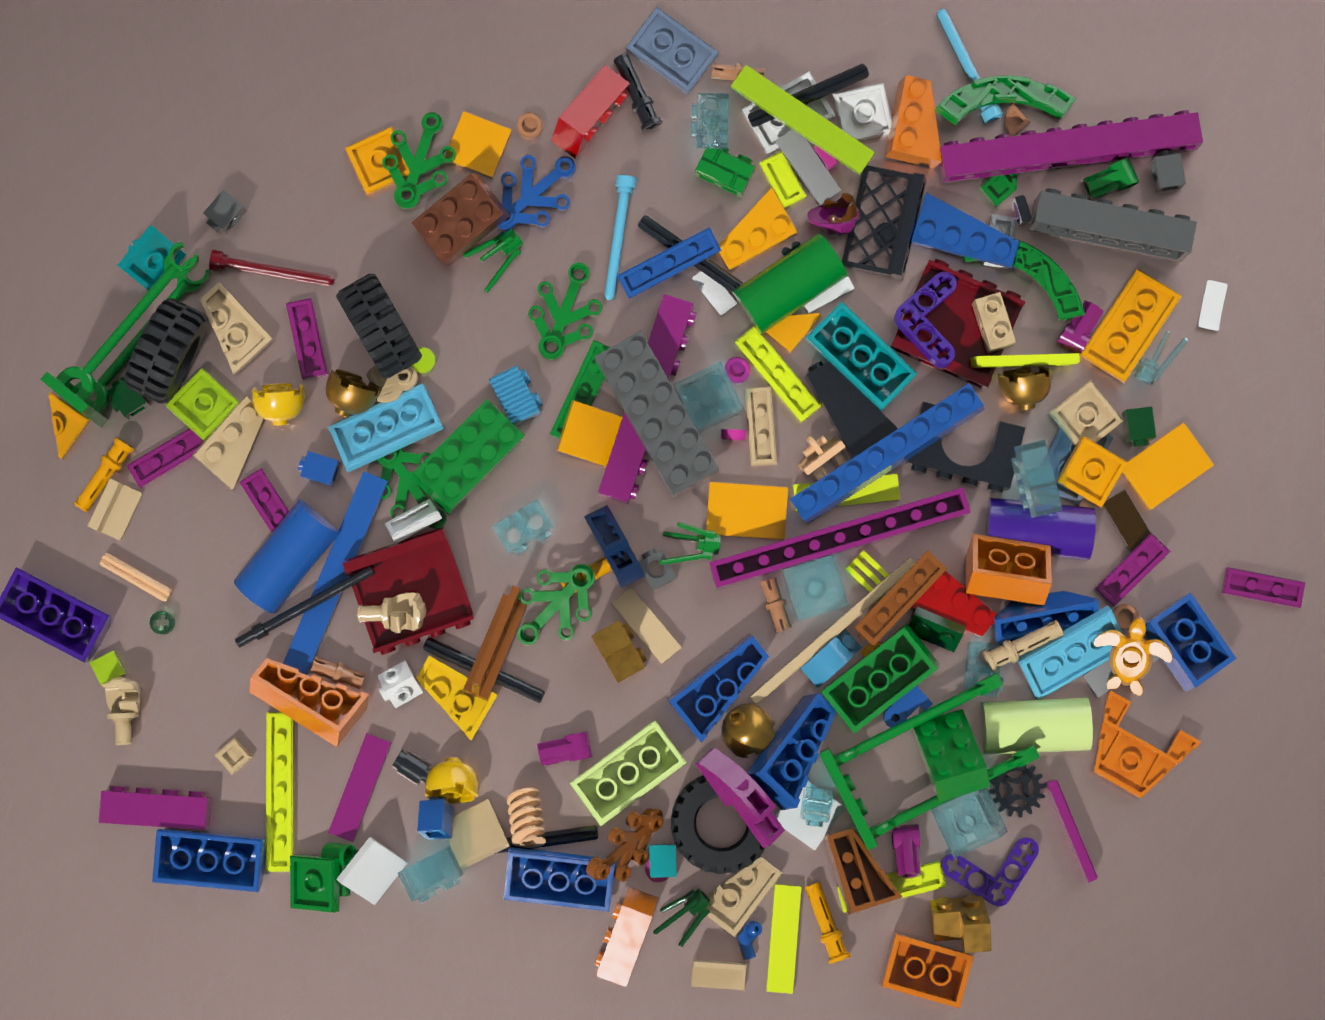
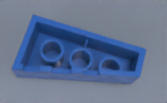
(717, 686)
(788, 759)

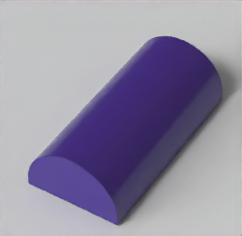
(1066, 531)
(53, 615)

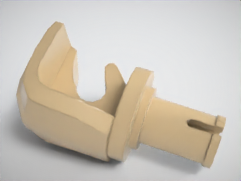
(396, 613)
(124, 705)

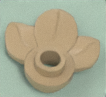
(392, 387)

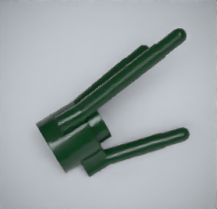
(695, 903)

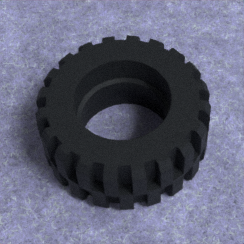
(379, 325)
(166, 350)
(694, 848)

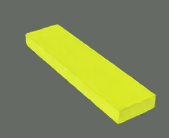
(1025, 360)
(778, 374)
(881, 490)
(930, 879)
(783, 938)

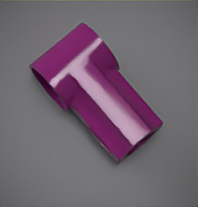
(1078, 332)
(570, 748)
(906, 845)

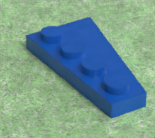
(960, 234)

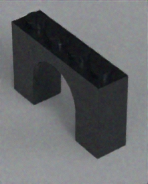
(993, 472)

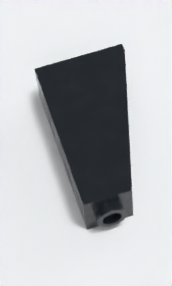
(849, 411)

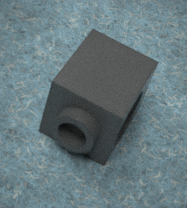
(1167, 171)
(224, 212)
(660, 580)

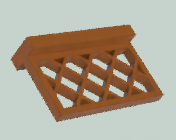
(900, 598)
(495, 645)

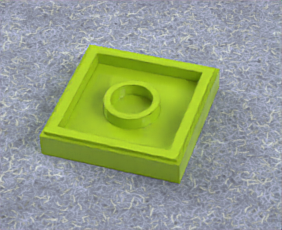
(202, 404)

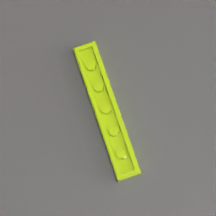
(279, 791)

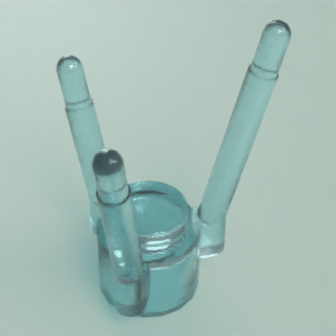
(1148, 369)

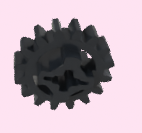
(1008, 798)

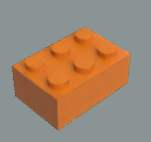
(1008, 569)
(926, 970)

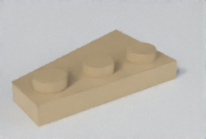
(235, 328)
(230, 442)
(741, 895)

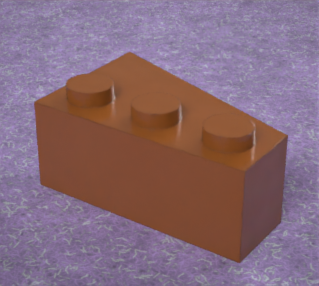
(857, 873)

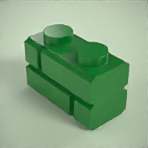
(725, 170)

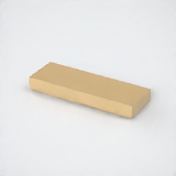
(760, 426)
(646, 625)

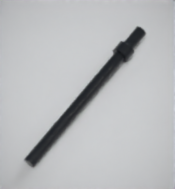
(262, 629)

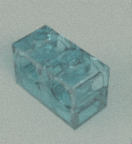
(712, 120)
(520, 521)
(975, 668)
(816, 806)

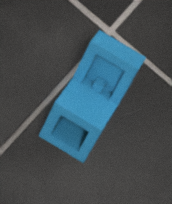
(831, 658)

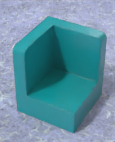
(662, 860)

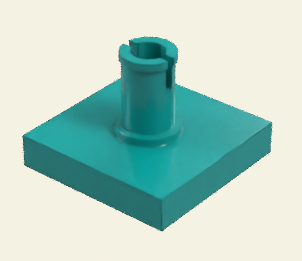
(147, 256)

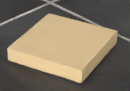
(1086, 415)
(476, 834)

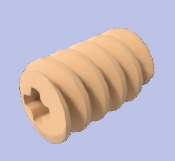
(525, 818)

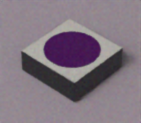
(1021, 210)

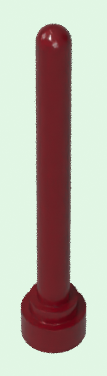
(220, 261)

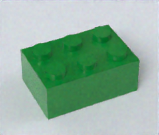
(951, 756)

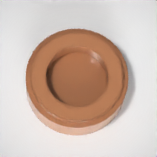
(529, 126)
(1125, 615)

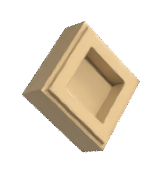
(233, 756)

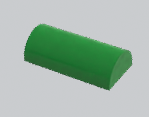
(790, 283)

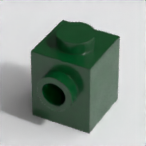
(126, 400)
(1139, 426)

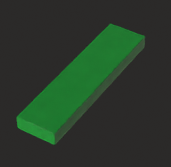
(584, 386)

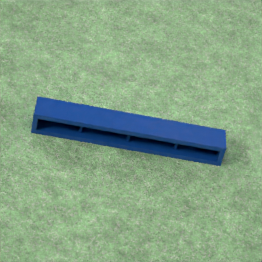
(888, 453)

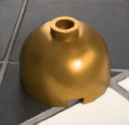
(1025, 386)
(350, 393)
(747, 730)

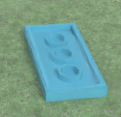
(385, 428)
(1068, 655)

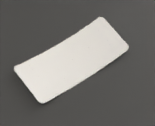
(714, 292)
(1212, 305)

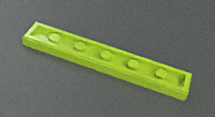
(802, 120)

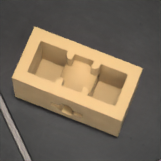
(993, 322)

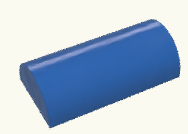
(285, 557)
(209, 860)
(555, 880)

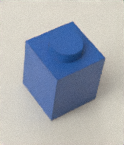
(319, 468)
(435, 818)

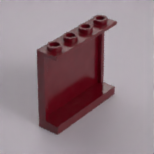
(957, 324)
(413, 566)

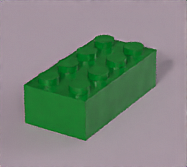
(467, 456)
(880, 678)

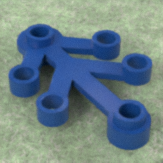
(531, 195)

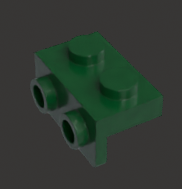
(936, 629)

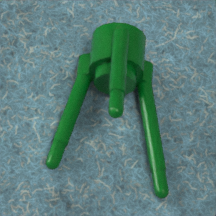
(505, 242)
(706, 542)

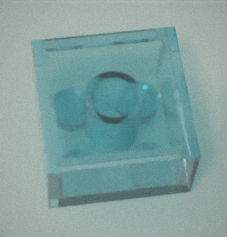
(709, 397)
(1036, 479)
(815, 588)
(969, 822)
(430, 874)

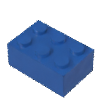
(1193, 640)

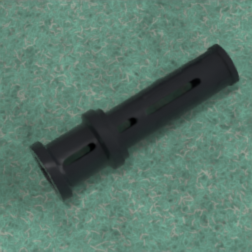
(641, 103)

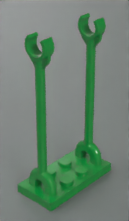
(80, 394)
(845, 784)

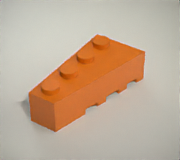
(309, 700)

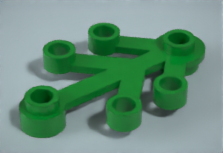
(418, 165)
(563, 315)
(405, 482)
(559, 601)

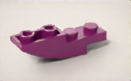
(741, 791)

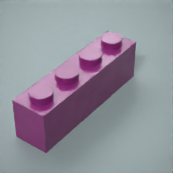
(155, 810)

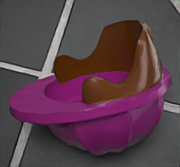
(835, 216)

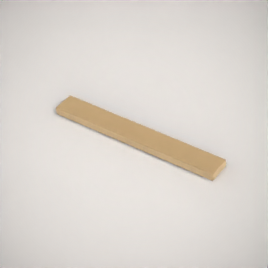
(831, 632)

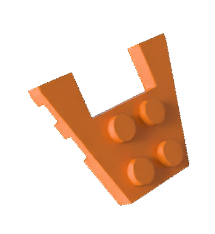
(1128, 759)

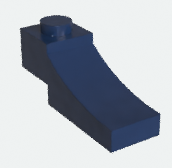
(614, 546)

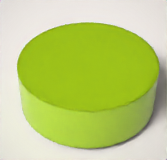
(426, 362)

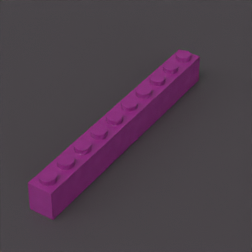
(1070, 147)
(839, 538)

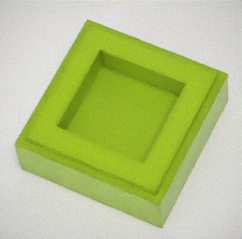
(107, 667)

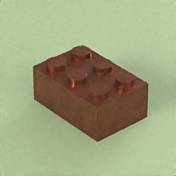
(460, 219)

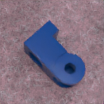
(905, 707)

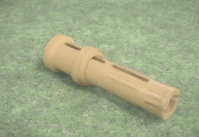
(1012, 650)

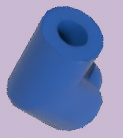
(746, 938)

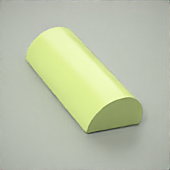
(1045, 723)
(628, 773)

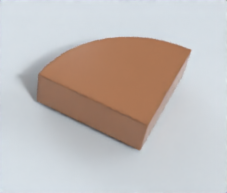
(1015, 121)

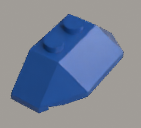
(1023, 618)

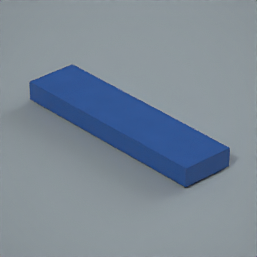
(669, 262)

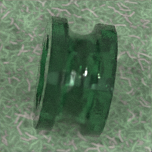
(167, 628)

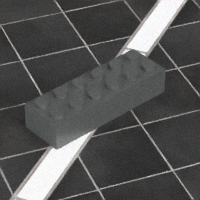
(1112, 225)
(656, 414)

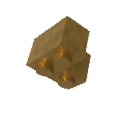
(619, 651)
(962, 919)

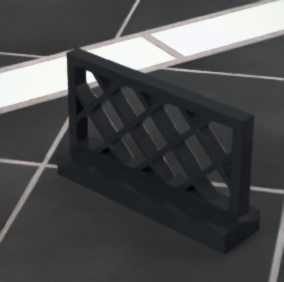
(906, 225)

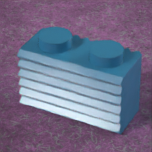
(515, 395)

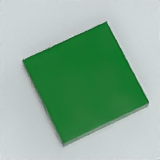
(314, 883)

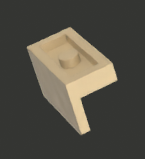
(115, 509)
(718, 974)

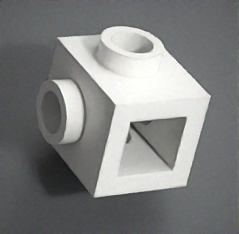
(399, 684)

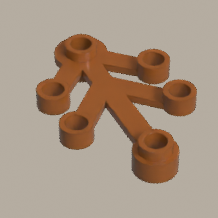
(647, 823)

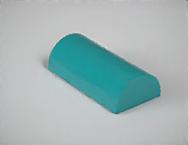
(861, 356)

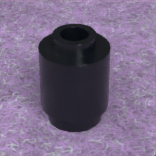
(412, 766)

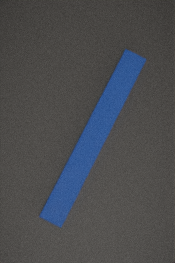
(345, 546)

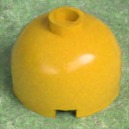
(279, 402)
(453, 781)

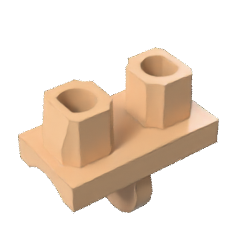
(818, 453)

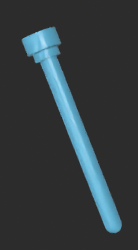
(990, 112)
(625, 186)

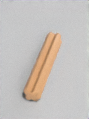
(135, 577)

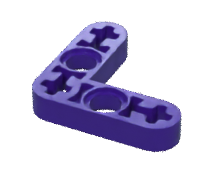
(919, 313)
(990, 882)

